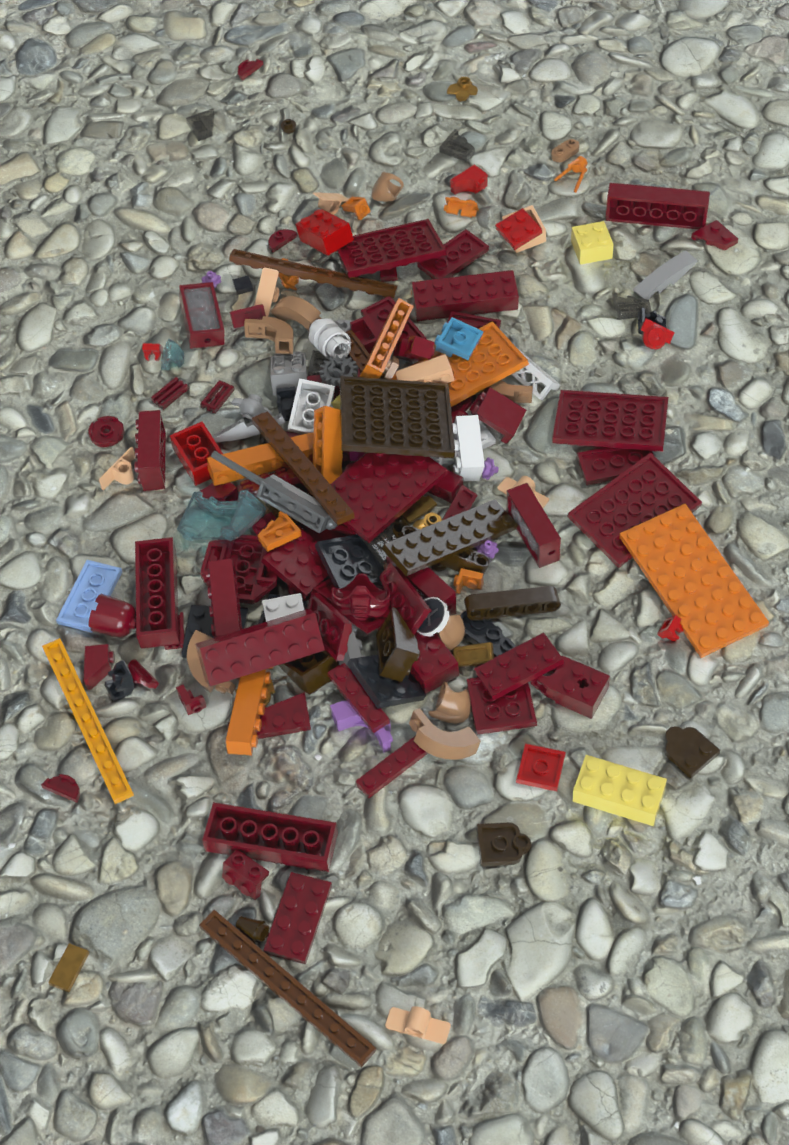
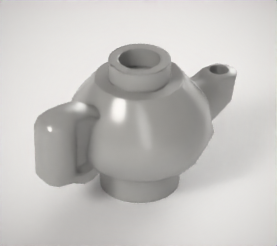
(250, 406)

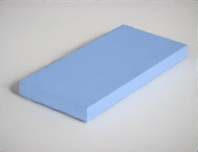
(91, 582)

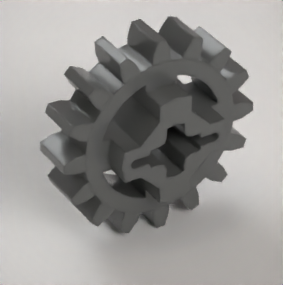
(337, 367)

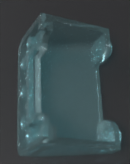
(220, 520)

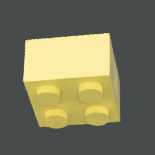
(592, 242)

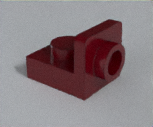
(191, 704)

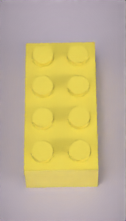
(619, 790)

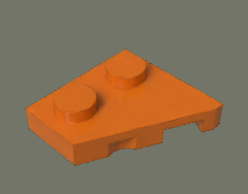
(279, 532)

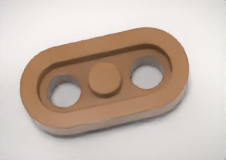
(565, 150)

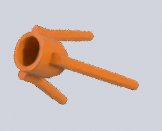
(577, 165)

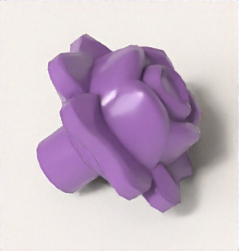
(211, 277)
(489, 469)
(488, 548)

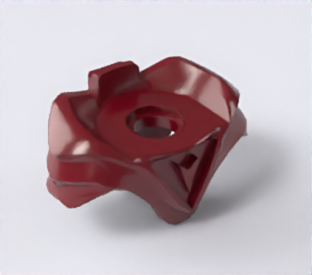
(361, 598)

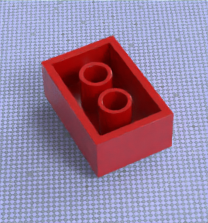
(324, 231)
(193, 448)

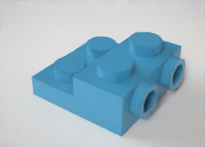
(458, 339)

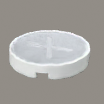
(436, 618)

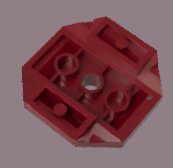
(246, 555)

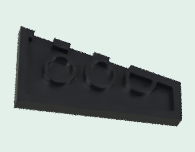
(485, 631)

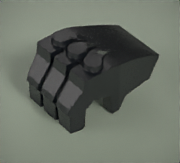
(661, 320)
(285, 401)
(121, 682)

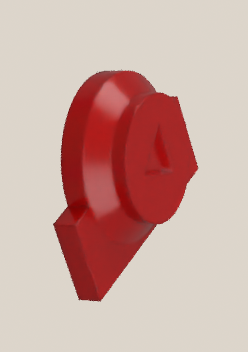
(655, 335)

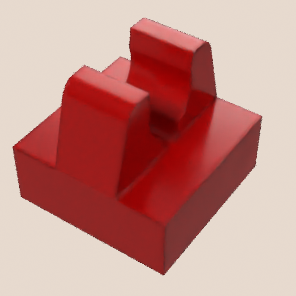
(150, 349)
(669, 627)

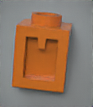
(357, 205)
(468, 578)

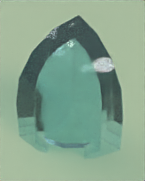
(172, 355)

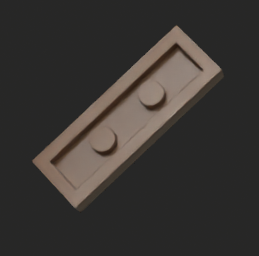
(391, 367)

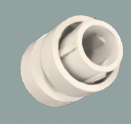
(329, 338)

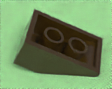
(396, 647)
(310, 671)

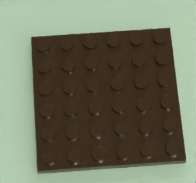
(396, 417)

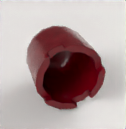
(112, 617)

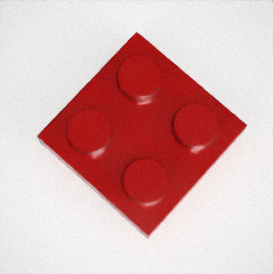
(518, 229)
(541, 767)

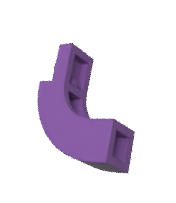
(347, 717)

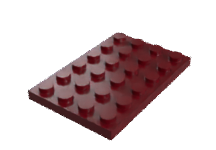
(391, 248)
(611, 420)
(383, 488)
(627, 501)

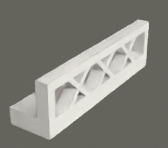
(539, 373)

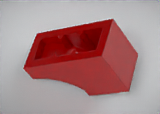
(470, 180)

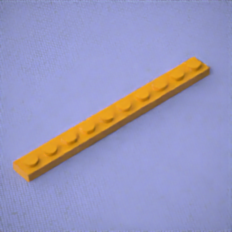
(88, 721)

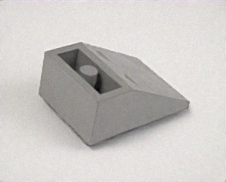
(287, 370)

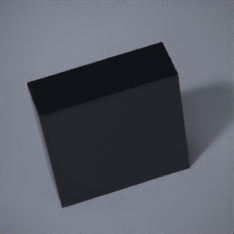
(243, 285)

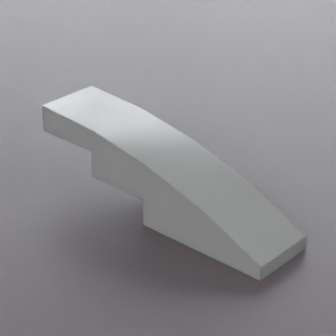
(664, 275)
(241, 430)

